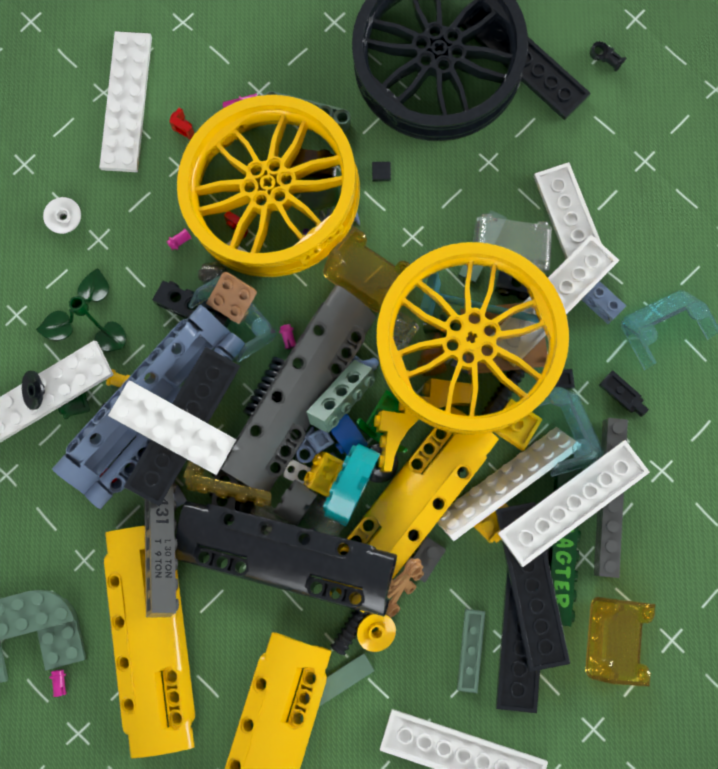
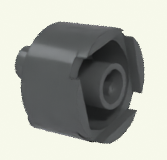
(295, 503)

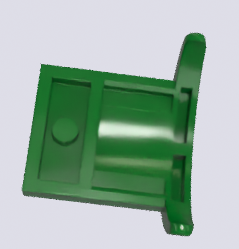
(387, 402)

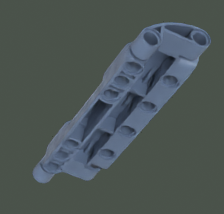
(168, 369)

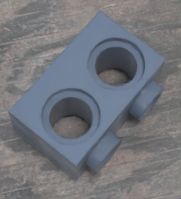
(603, 302)

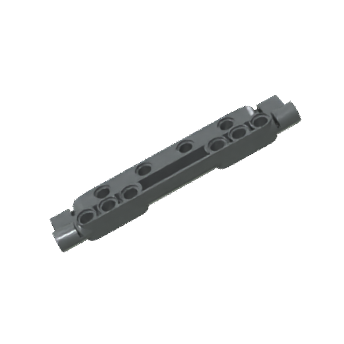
(298, 390)

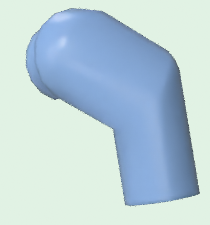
(373, 362)

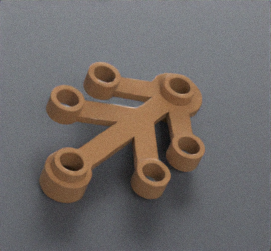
(413, 570)

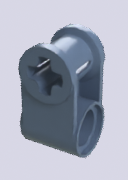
(307, 446)

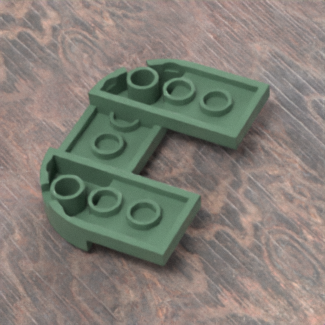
(51, 618)

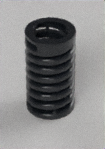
(262, 386)

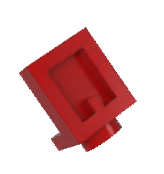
(181, 125)
(232, 221)

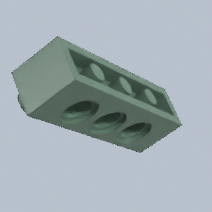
(341, 396)

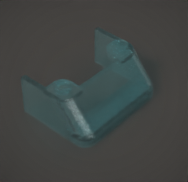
(255, 320)
(640, 324)
(587, 445)

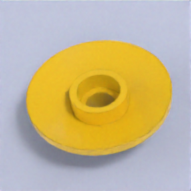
(379, 639)

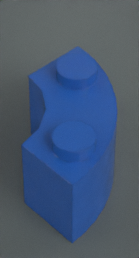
(347, 435)

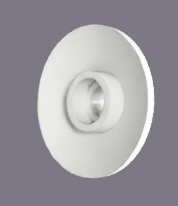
(56, 210)

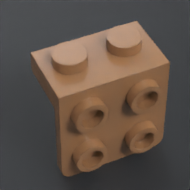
(232, 297)

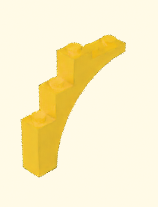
(396, 425)

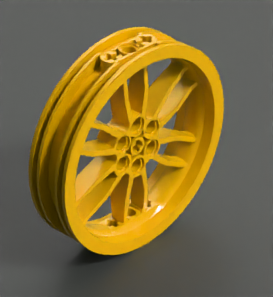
(219, 133)
(548, 311)

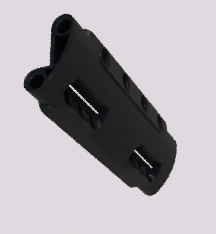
(281, 558)

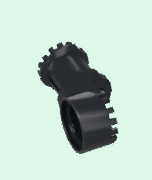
(608, 55)

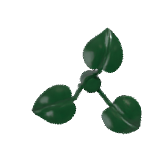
(57, 324)

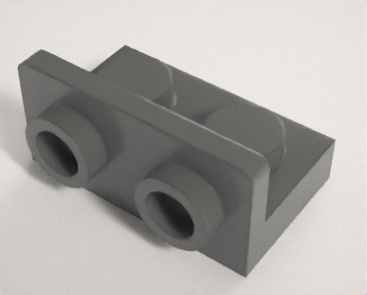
(429, 554)

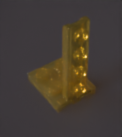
(196, 480)

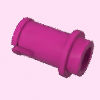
(178, 239)
(288, 337)
(58, 683)

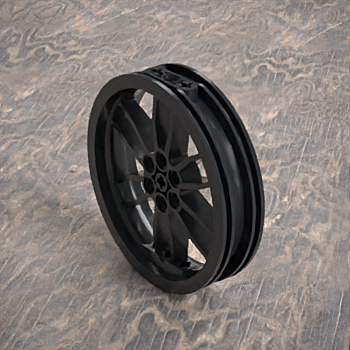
(439, 127)

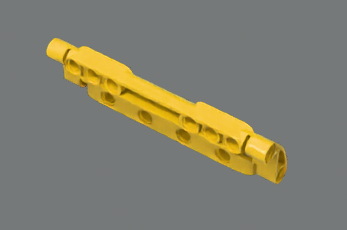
(410, 495)
(143, 650)
(273, 740)

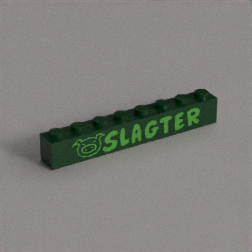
(563, 561)

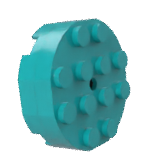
(350, 483)

